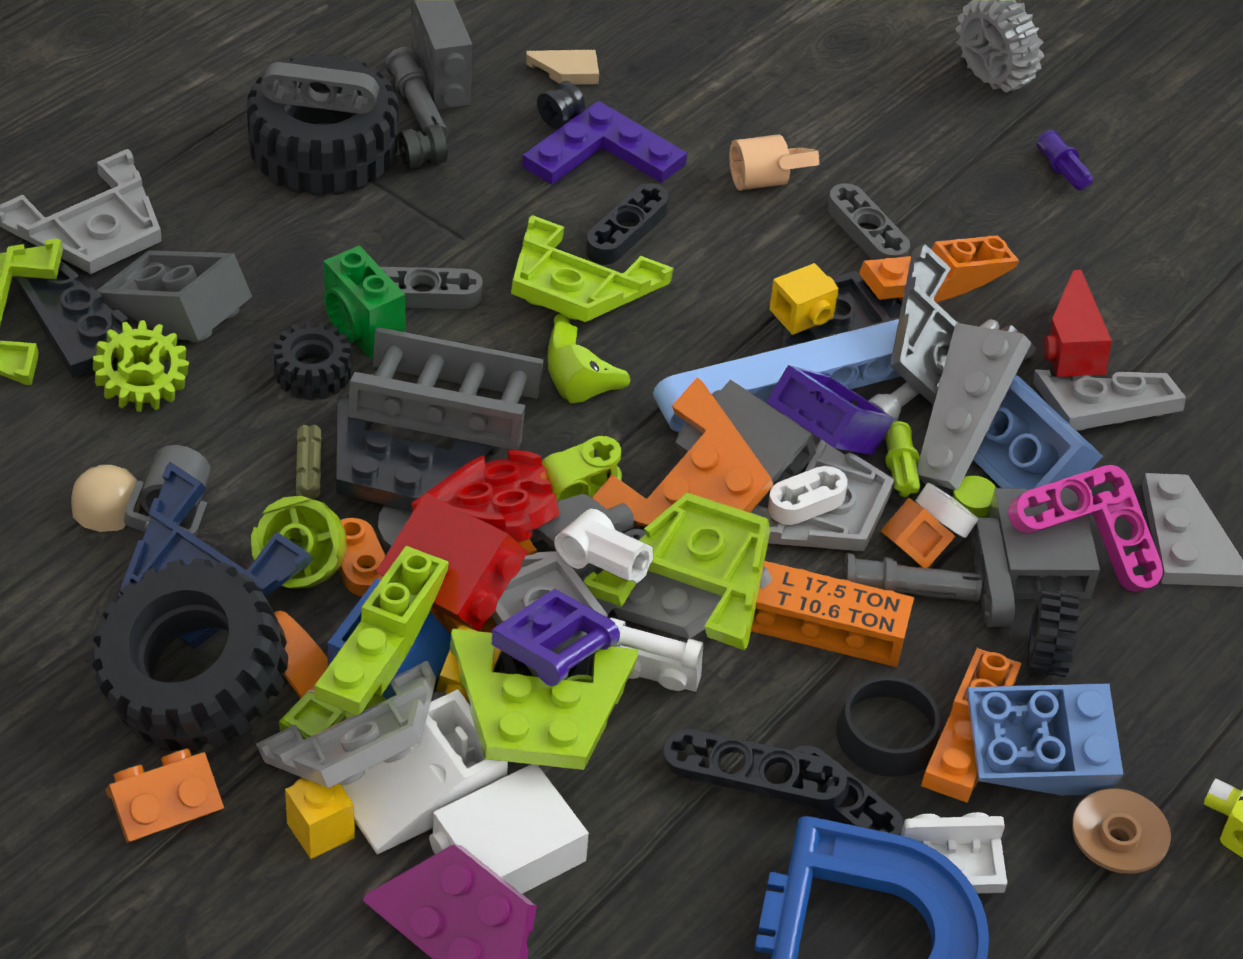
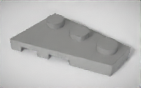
(1105, 401)
(1188, 534)

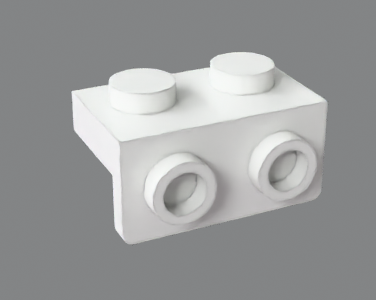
(968, 842)

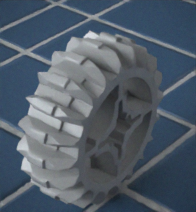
(1000, 43)

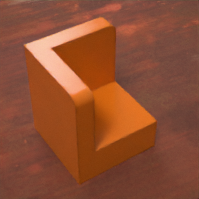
(917, 533)

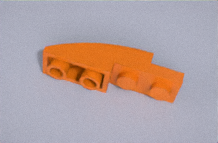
(971, 264)
(953, 763)

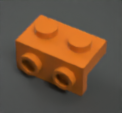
(165, 795)

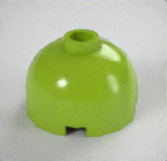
(312, 528)

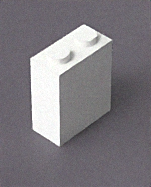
(515, 829)

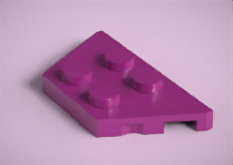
(457, 908)

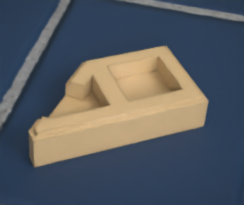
(566, 65)

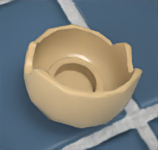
(102, 497)

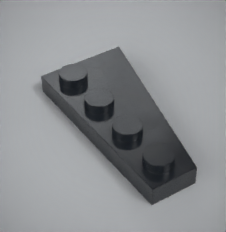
(71, 316)

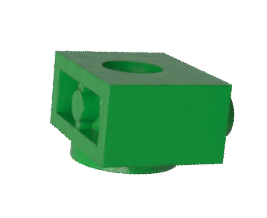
(361, 298)

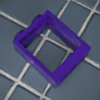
(828, 412)

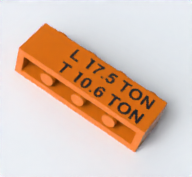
(832, 614)

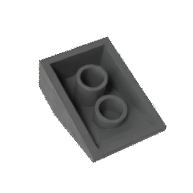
(180, 291)

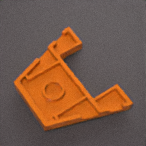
(714, 468)

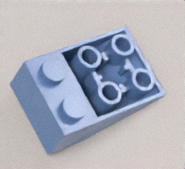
(1046, 737)

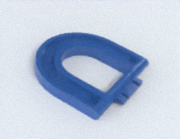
(877, 863)

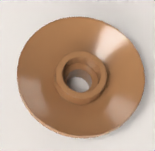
(1127, 817)

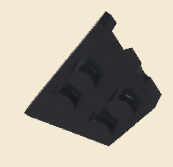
(854, 309)

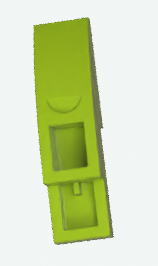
(386, 632)

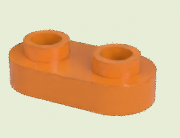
(361, 551)

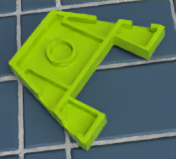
(576, 285)
(20, 358)
(708, 549)
(536, 722)

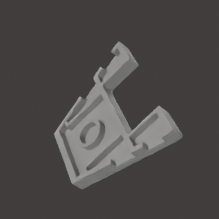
(96, 229)
(849, 524)
(361, 741)

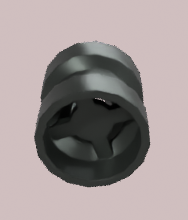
(419, 147)

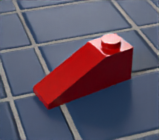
(1078, 334)

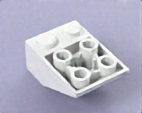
(400, 796)

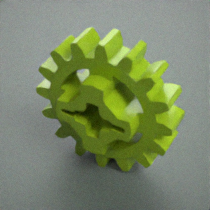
(140, 365)

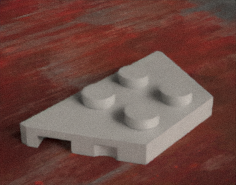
(536, 578)
(672, 604)

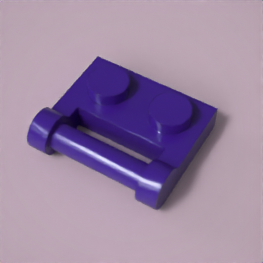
(548, 623)

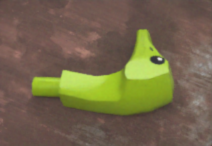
(575, 369)

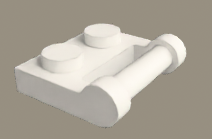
(663, 659)

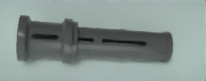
(412, 84)
(912, 580)

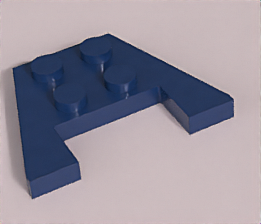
(169, 542)

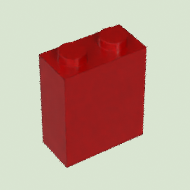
(478, 557)

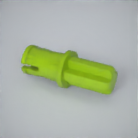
(902, 458)

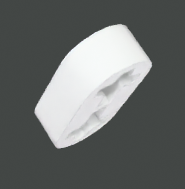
(807, 494)
(947, 510)

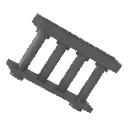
(440, 410)

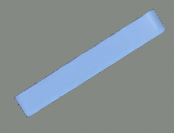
(848, 357)

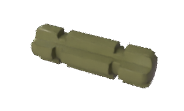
(308, 461)

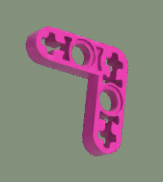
(1105, 509)

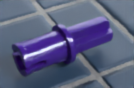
(1064, 159)

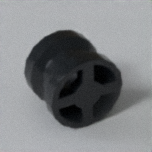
(560, 104)

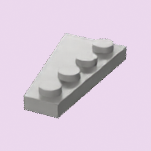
(969, 394)

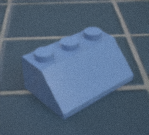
(1032, 443)

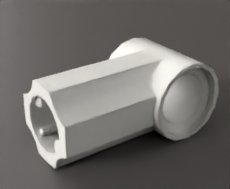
(595, 541)

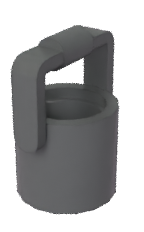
(184, 458)

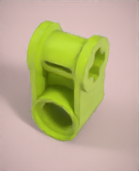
(578, 471)

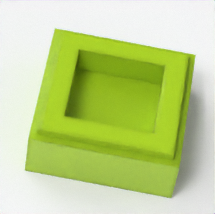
(311, 716)

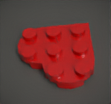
(503, 493)

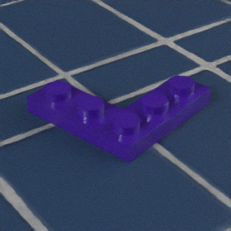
(606, 129)

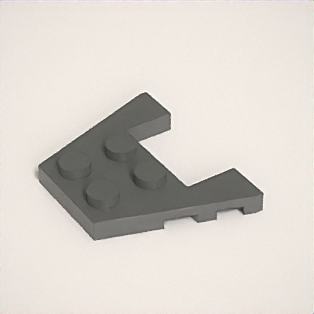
(924, 326)

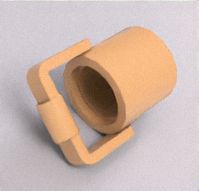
(766, 161)

